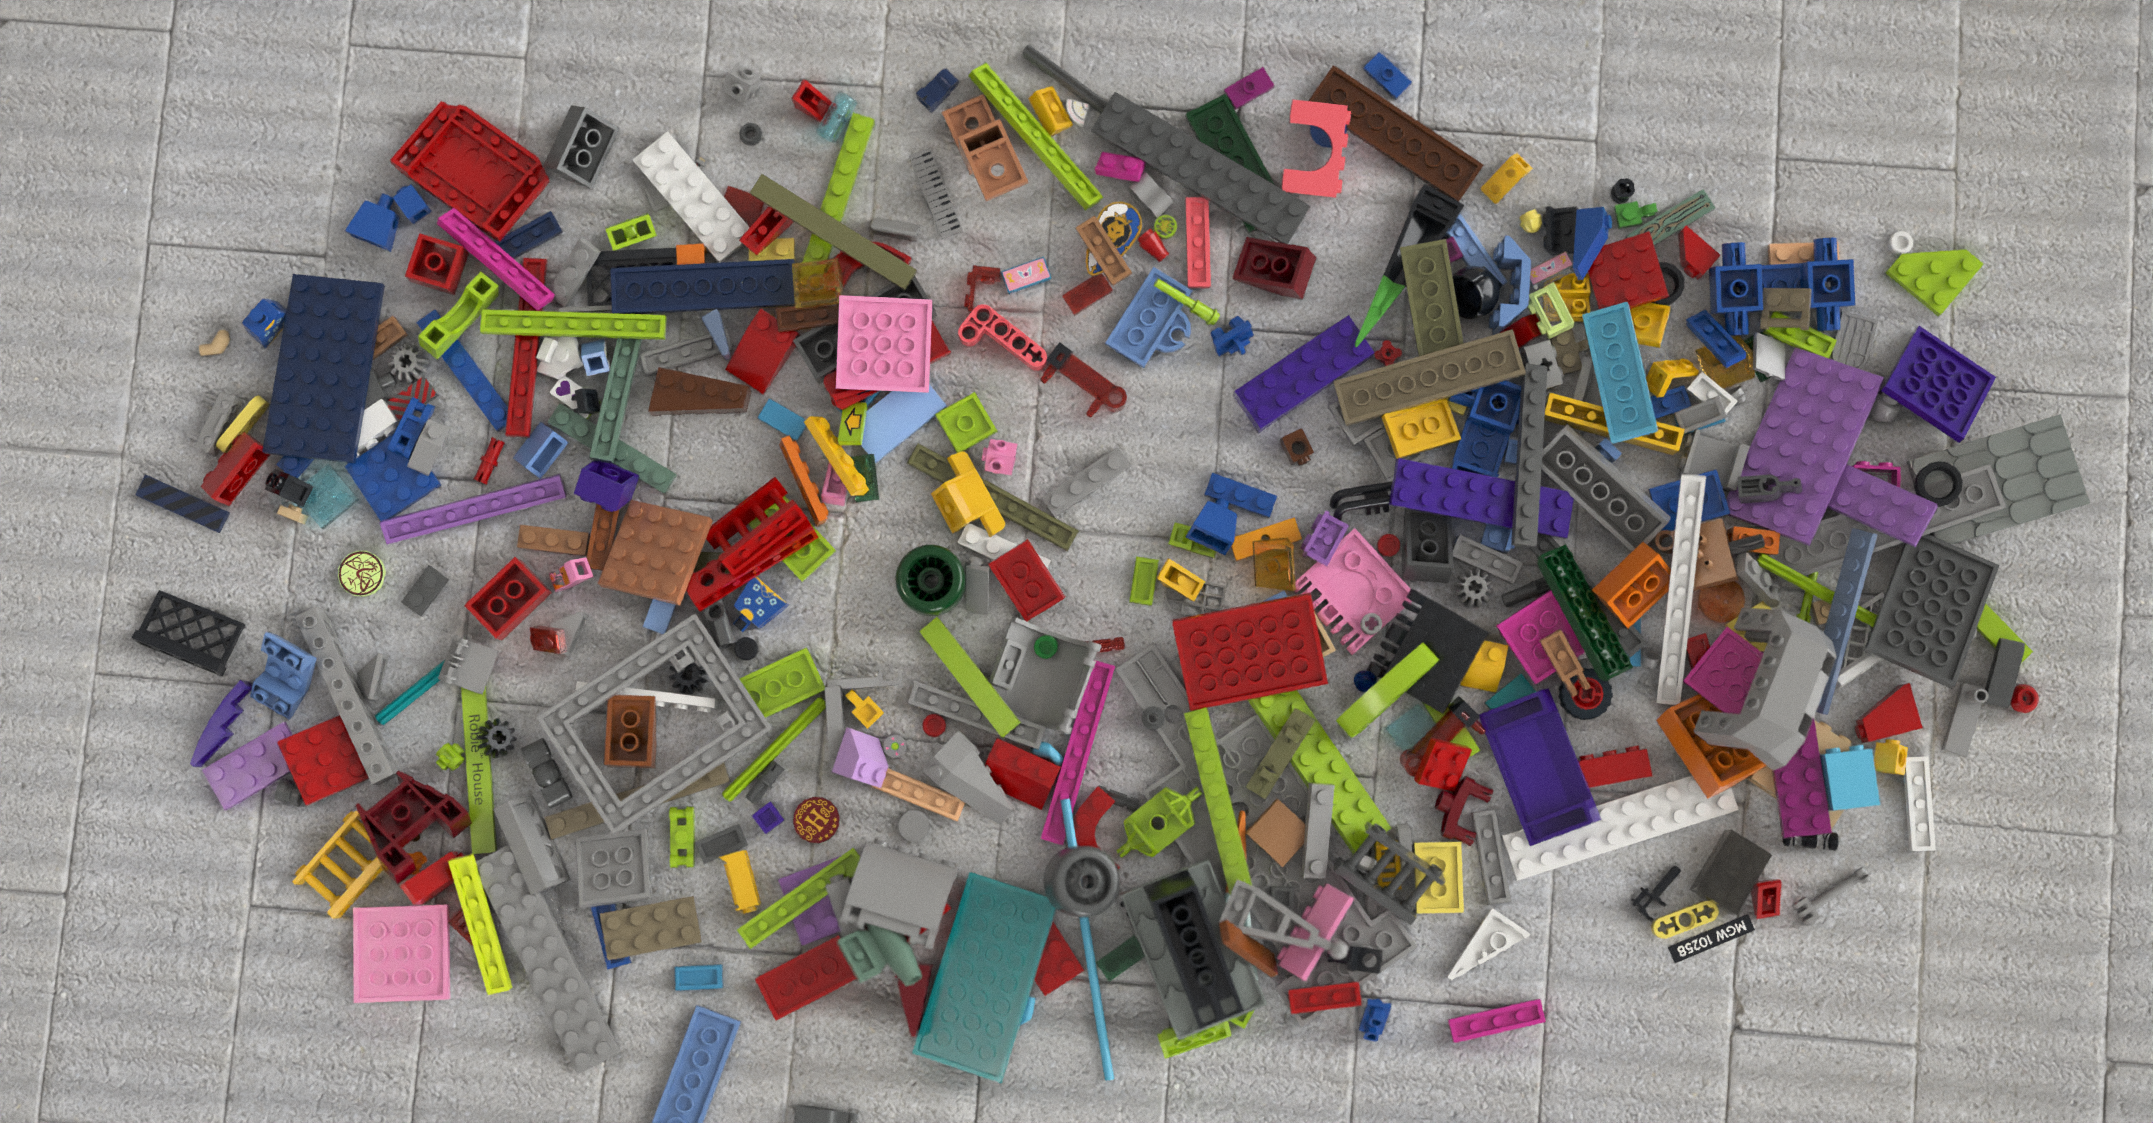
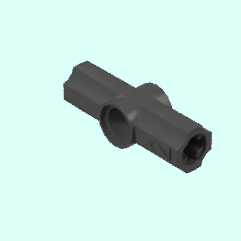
(720, 626)

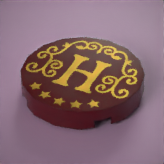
(816, 820)

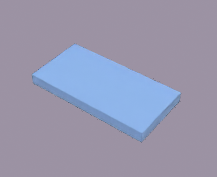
(898, 418)

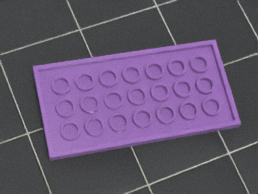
(1806, 437)

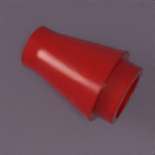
(1153, 245)

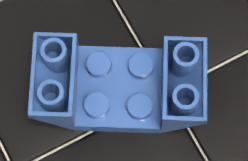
(1511, 257)
(285, 676)

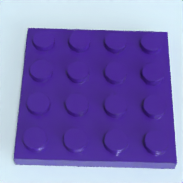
(1938, 384)

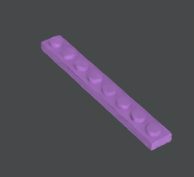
(473, 509)

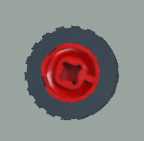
(1589, 702)

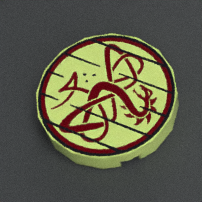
(361, 573)

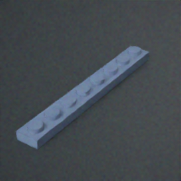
(1845, 604)

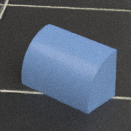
(540, 450)

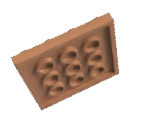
(655, 552)

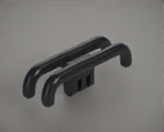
(1374, 497)

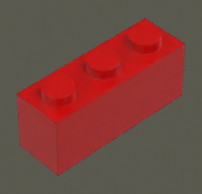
(1615, 767)

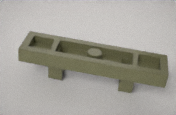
(1280, 753)

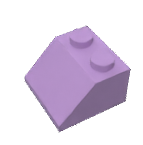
(861, 758)

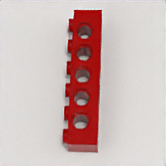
(726, 583)

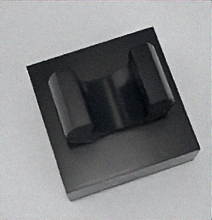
(586, 401)

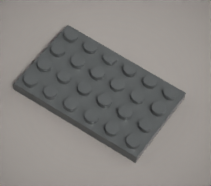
(1932, 609)

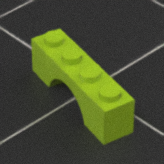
(445, 331)

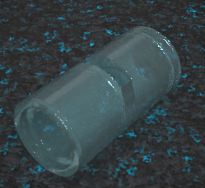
(836, 117)

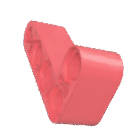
(1005, 340)

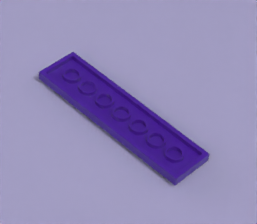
(1473, 497)

